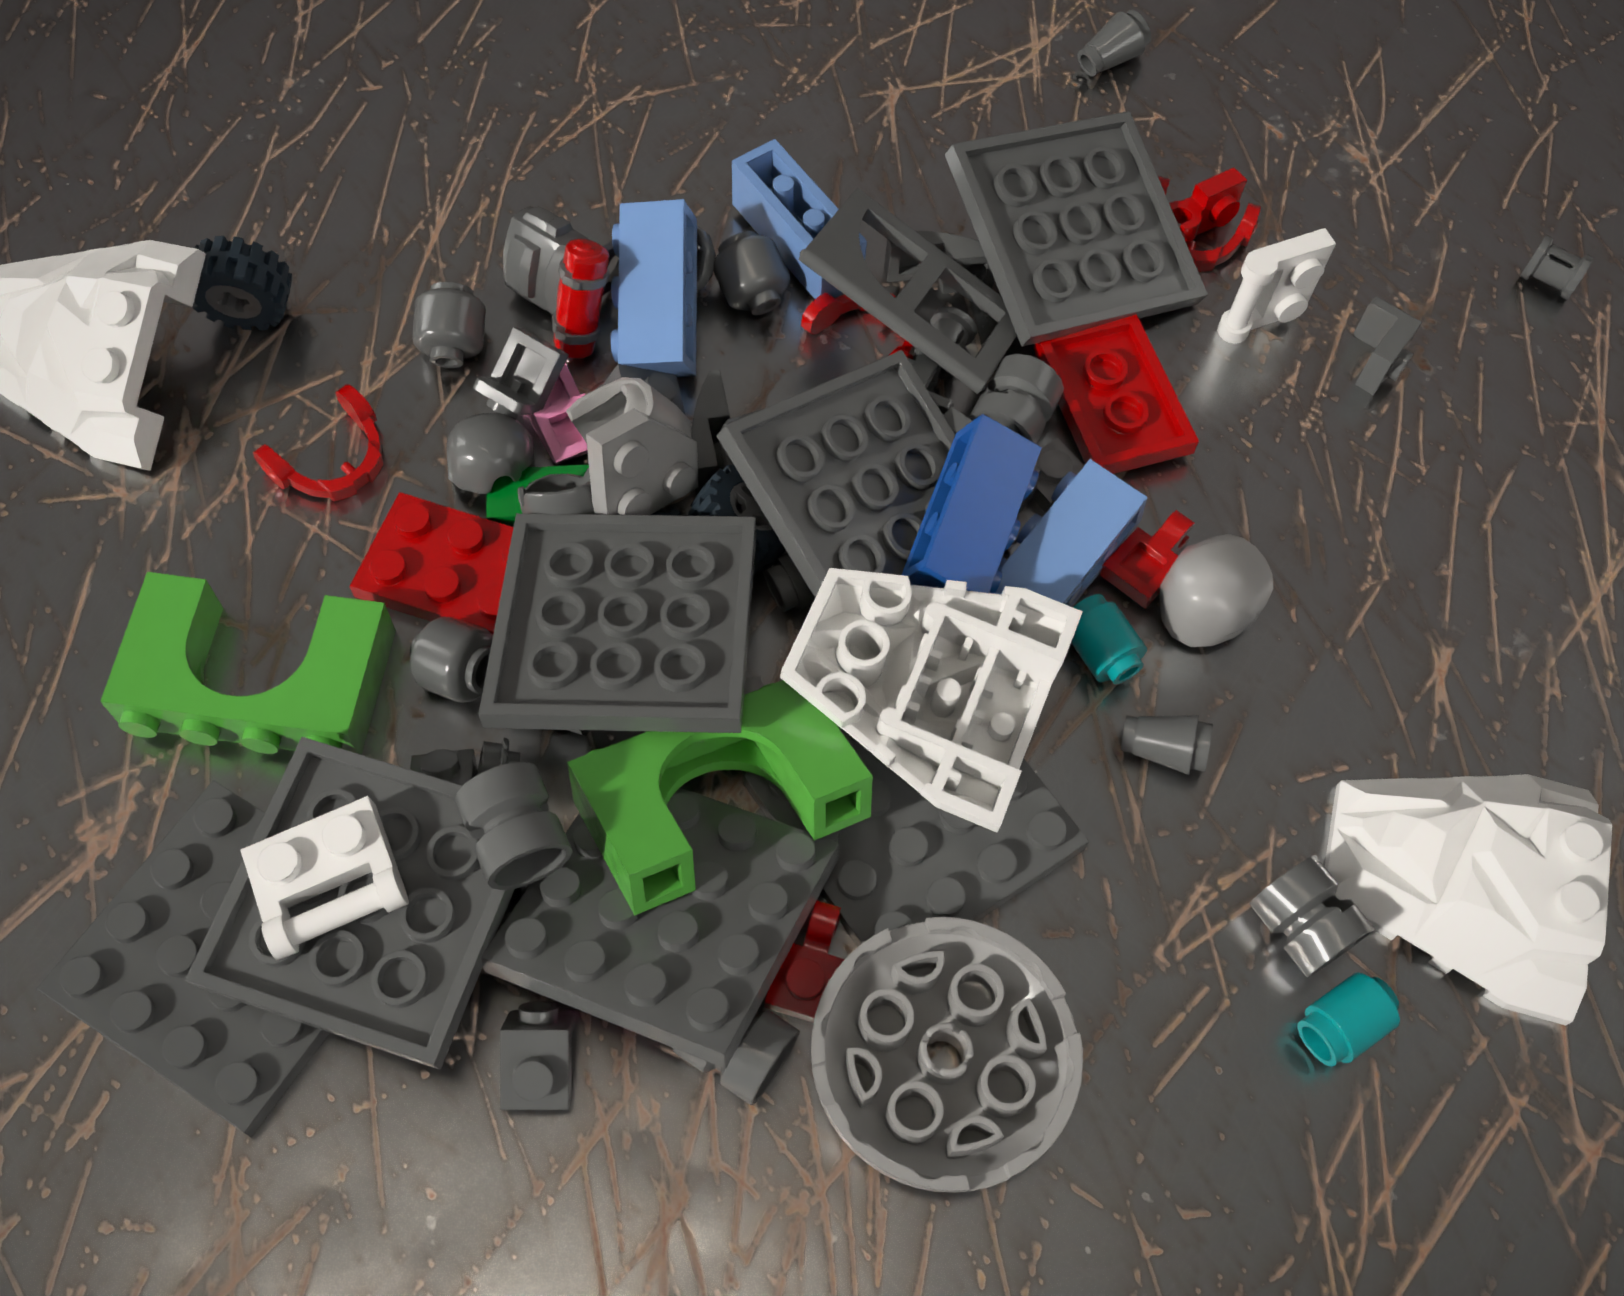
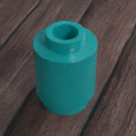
(1107, 641)
(1349, 1019)

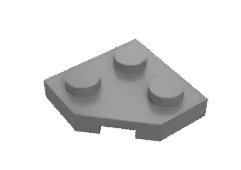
(639, 465)

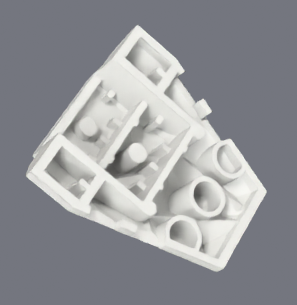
(83, 336)
(934, 679)
(1482, 878)

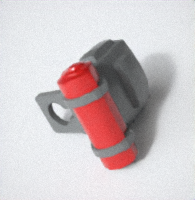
(559, 274)

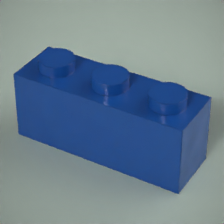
(974, 508)

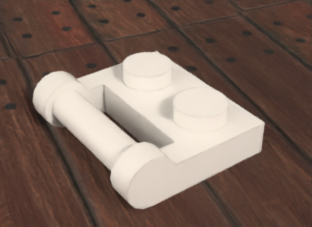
(1276, 284)
(318, 859)

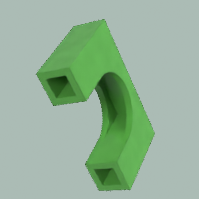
(163, 658)
(783, 738)

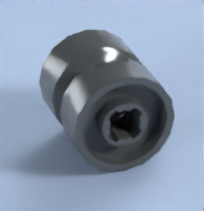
(1021, 395)
(514, 830)
(1311, 916)
(755, 1059)

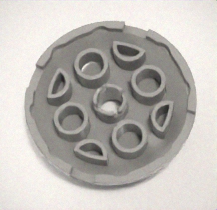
(987, 1000)

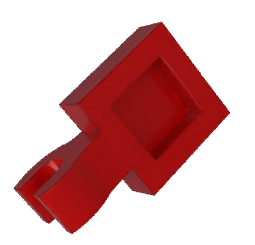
(1211, 204)
(1145, 559)
(807, 967)

